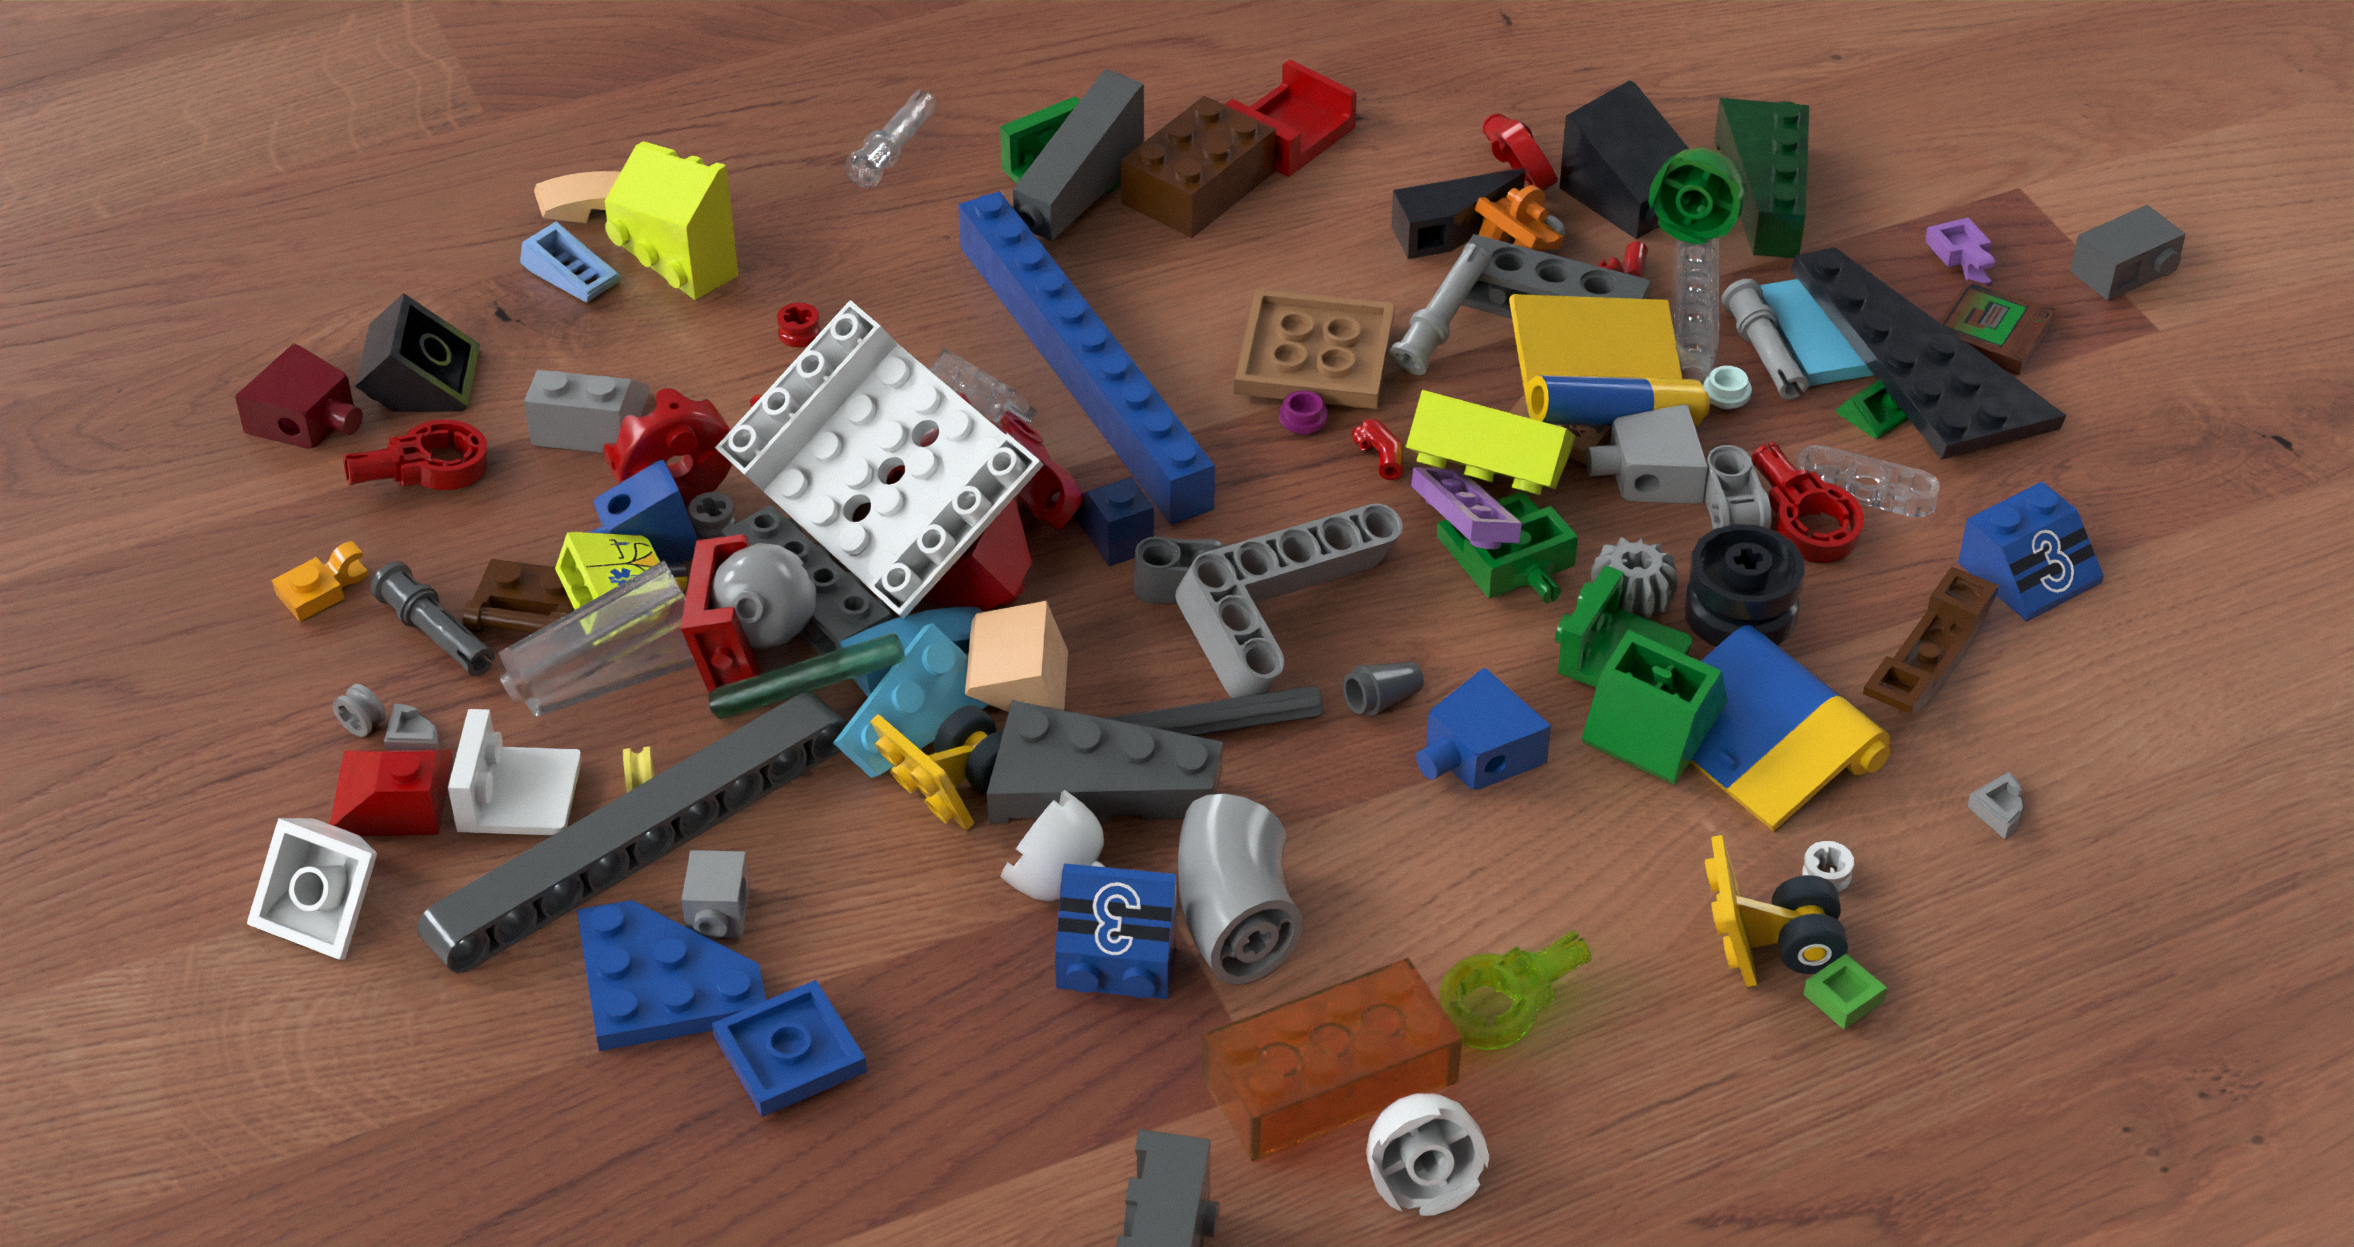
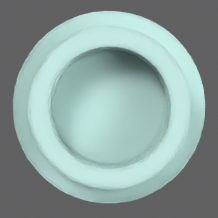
(1728, 387)

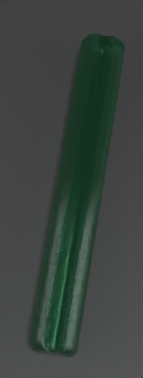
(806, 676)

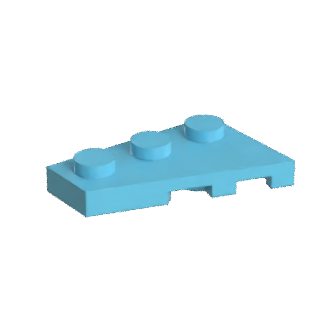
(912, 698)

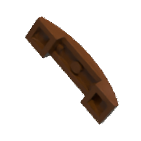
(1935, 644)

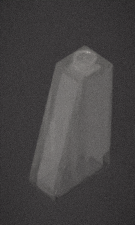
(601, 645)

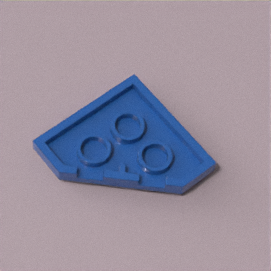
(658, 976)

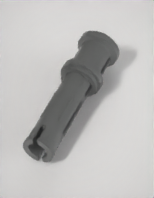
(419, 607)

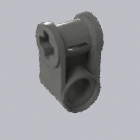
(1163, 564)

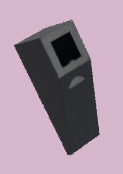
(1442, 214)

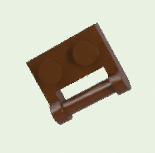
(517, 598)

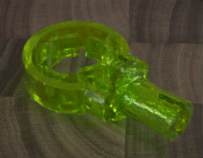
(1519, 975)

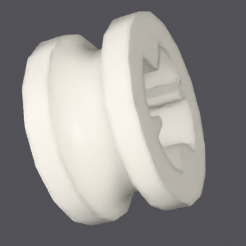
(1834, 854)

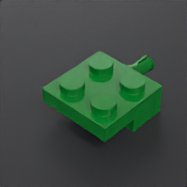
(1543, 549)

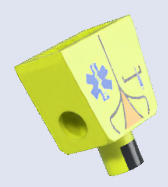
(600, 561)

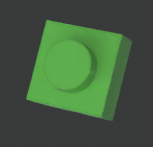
(1845, 991)

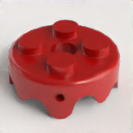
(673, 429)

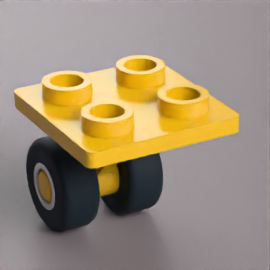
(964, 749)
(1799, 920)

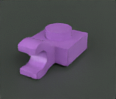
(1964, 245)

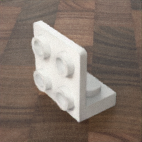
(510, 786)

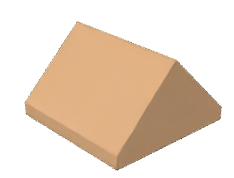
(1017, 657)

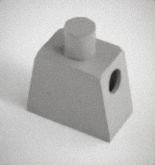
(1653, 457)

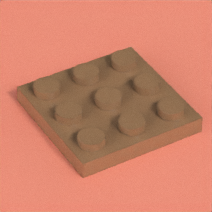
(1315, 346)

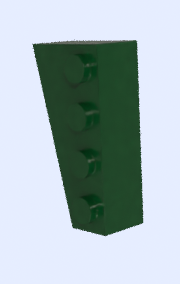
(1772, 155)

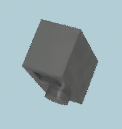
(2127, 252)

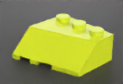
(674, 218)
(1489, 442)

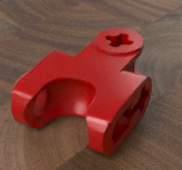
(1047, 481)

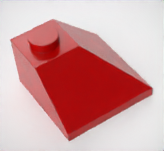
(989, 569)
(391, 791)

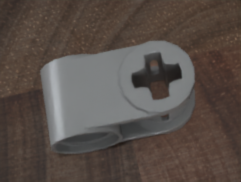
(1734, 489)

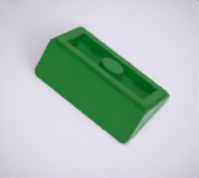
(1872, 410)

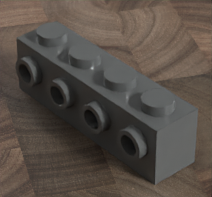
(841, 601)

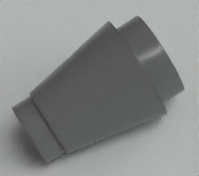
(1379, 686)

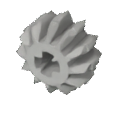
(1647, 577)

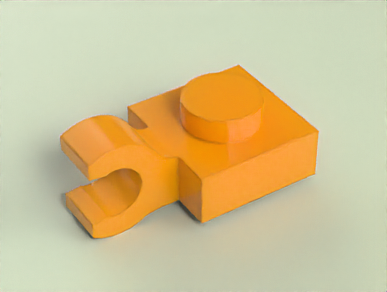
(318, 586)

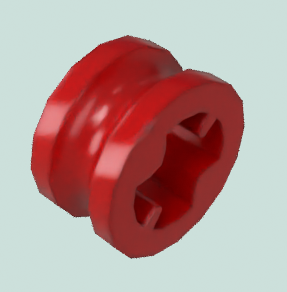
(798, 324)

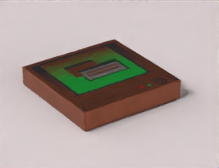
(1998, 323)

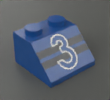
(2031, 550)
(1116, 931)

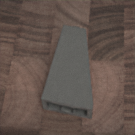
(1082, 156)

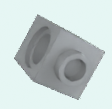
(716, 893)

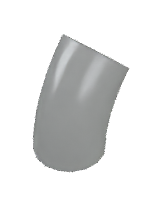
(1236, 887)

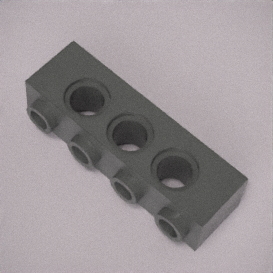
(1534, 272)

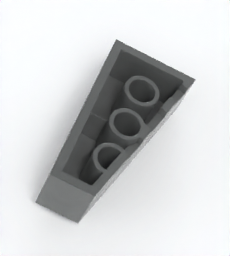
(1100, 762)
(1171, 1193)

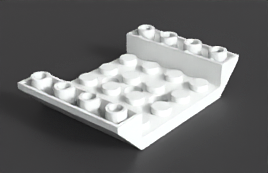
(838, 429)

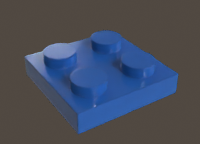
(789, 1048)

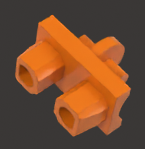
(1521, 217)

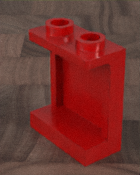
(1306, 115)
(715, 634)

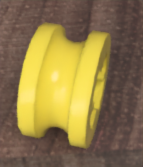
(637, 767)

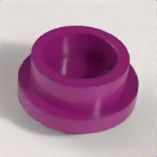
(1303, 413)

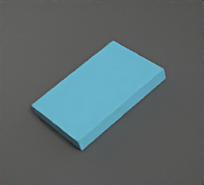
(1811, 336)

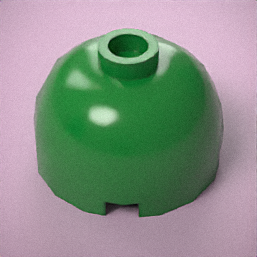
(1697, 195)

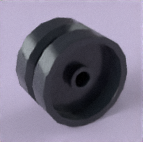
(1744, 579)

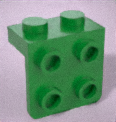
(1027, 137)
(1598, 627)

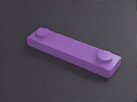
(1467, 506)

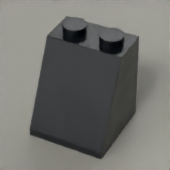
(1614, 154)

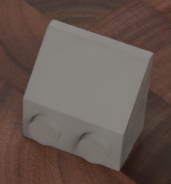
(580, 409)

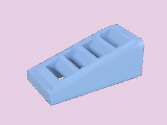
(555, 239)

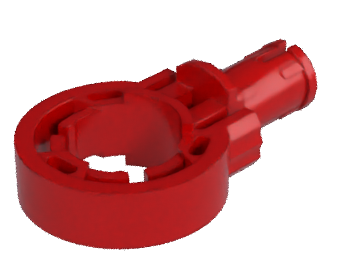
(1515, 143)
(411, 463)
(1805, 493)

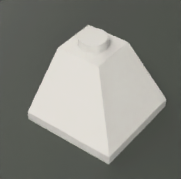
(313, 885)

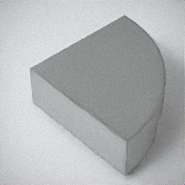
(410, 730)
(1999, 804)

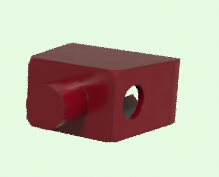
(298, 400)

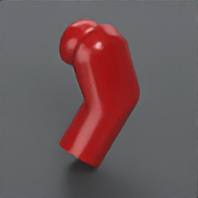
(1634, 260)
(1388, 446)

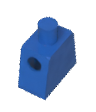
(649, 507)
(1483, 734)

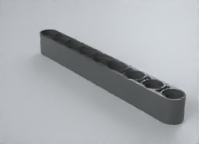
(630, 833)

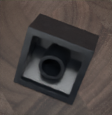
(417, 361)

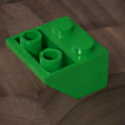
(1653, 707)

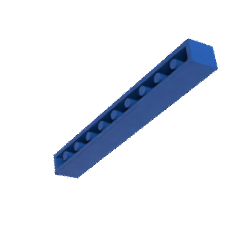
(1087, 359)

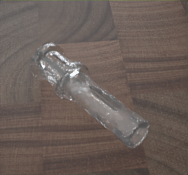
(883, 147)

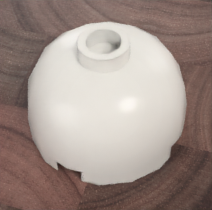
(1061, 835)
(1426, 1154)

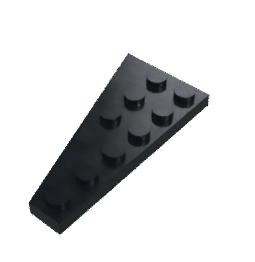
(1934, 376)

